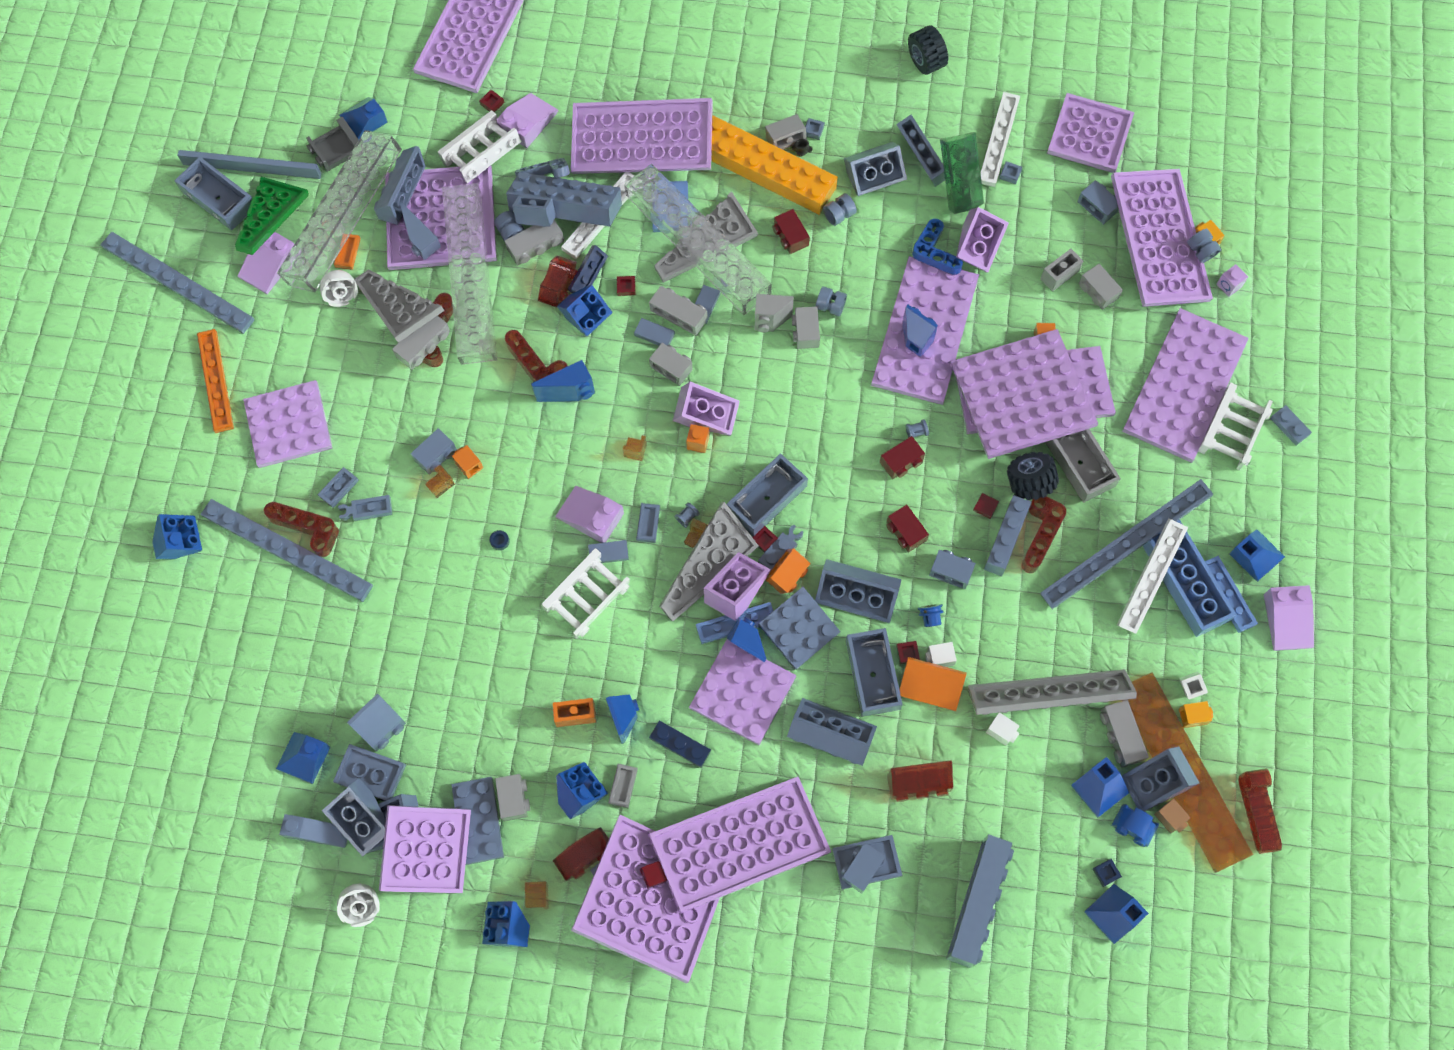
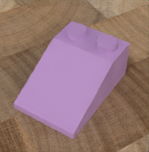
(528, 117)
(981, 238)
(262, 267)
(706, 408)
(591, 513)
(735, 586)
(1290, 617)

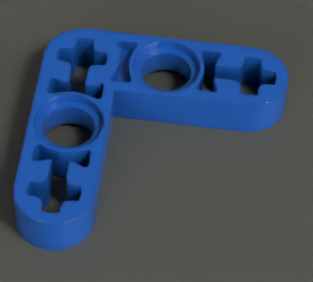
(928, 248)

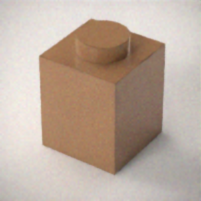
(1173, 816)

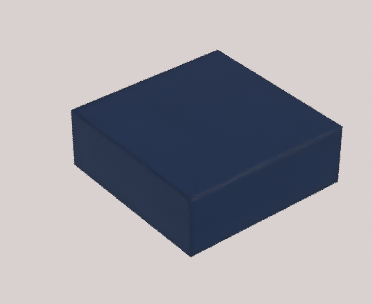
(1107, 872)

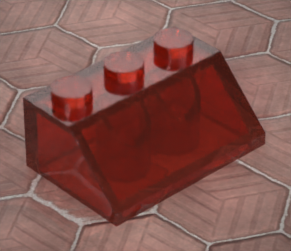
(921, 780)

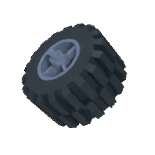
(928, 50)
(1032, 475)

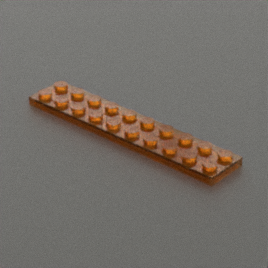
(1203, 803)

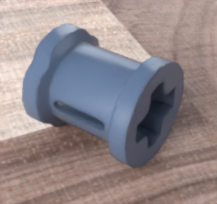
(917, 429)
(687, 514)

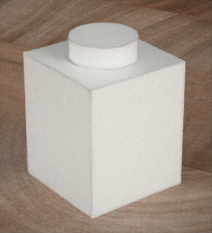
(941, 654)
(1193, 685)
(1003, 729)

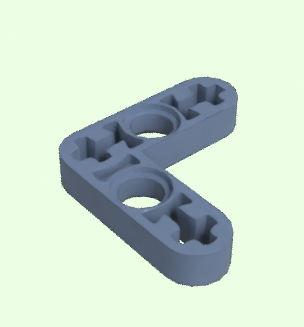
(557, 167)

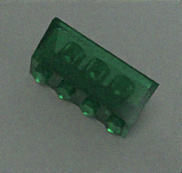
(962, 172)

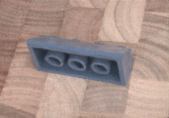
(400, 185)
(857, 591)
(832, 731)

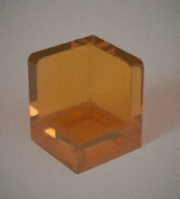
(635, 448)
(440, 483)
(696, 530)
(536, 895)

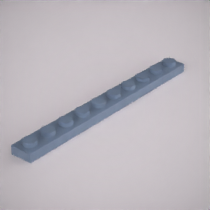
(177, 282)
(1126, 544)
(287, 550)

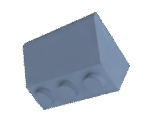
(875, 168)

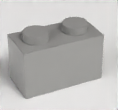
(785, 132)
(1061, 270)
(1100, 286)
(807, 327)
(671, 363)
(512, 797)

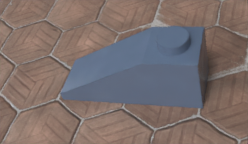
(421, 238)
(312, 831)

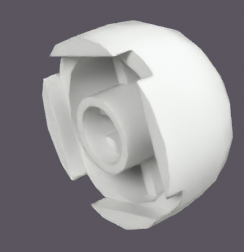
(338, 288)
(358, 905)

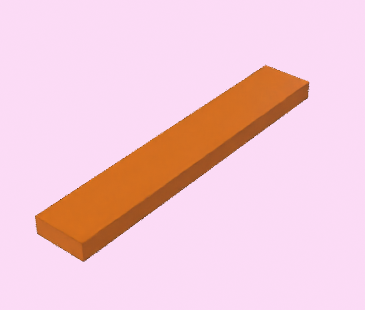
(215, 381)

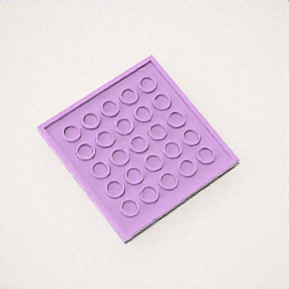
(429, 209)
(1023, 394)
(637, 919)

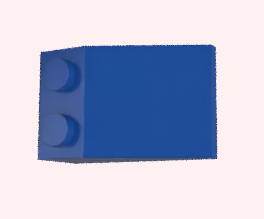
(567, 384)

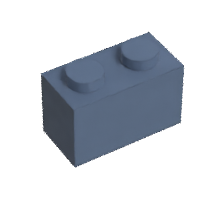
(1099, 202)
(534, 210)
(433, 451)
(952, 569)
(863, 867)

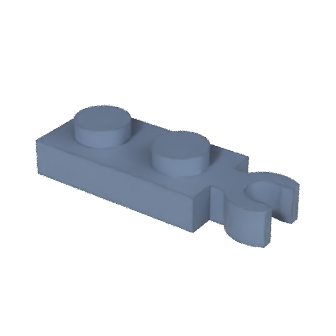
(367, 508)
(779, 547)

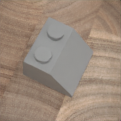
(772, 311)

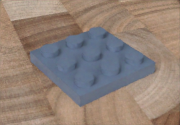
(799, 628)

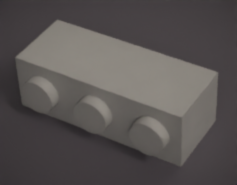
(533, 242)
(678, 310)
(421, 342)
(1123, 734)

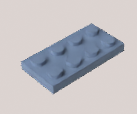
(484, 826)

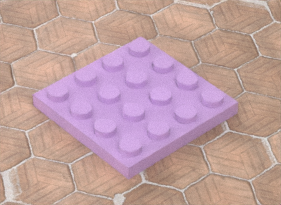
(1090, 133)
(287, 424)
(742, 692)
(424, 849)

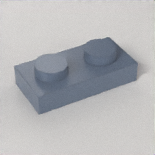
(1291, 425)
(338, 487)

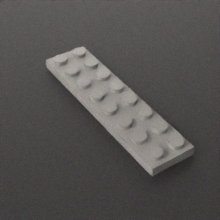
(1051, 692)

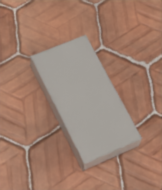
(623, 785)

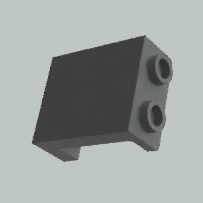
(334, 146)

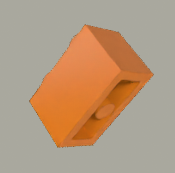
(788, 571)
(574, 712)

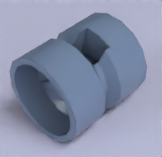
(839, 209)
(507, 225)
(1204, 246)
(826, 296)

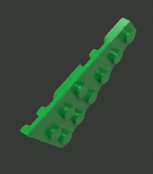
(267, 212)

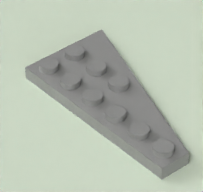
(728, 219)
(396, 305)
(714, 549)

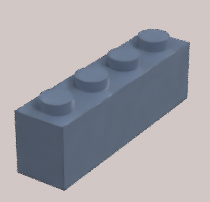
(922, 149)
(1007, 535)

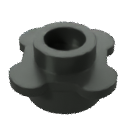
(802, 147)

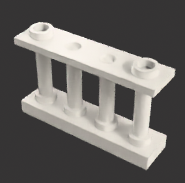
(471, 137)
(1224, 412)
(580, 575)

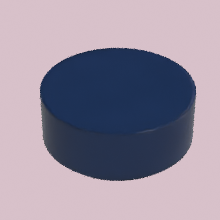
(499, 540)

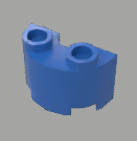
(1135, 823)

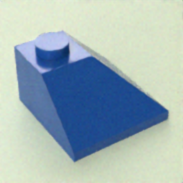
(364, 116)
(747, 638)
(623, 713)
(303, 757)

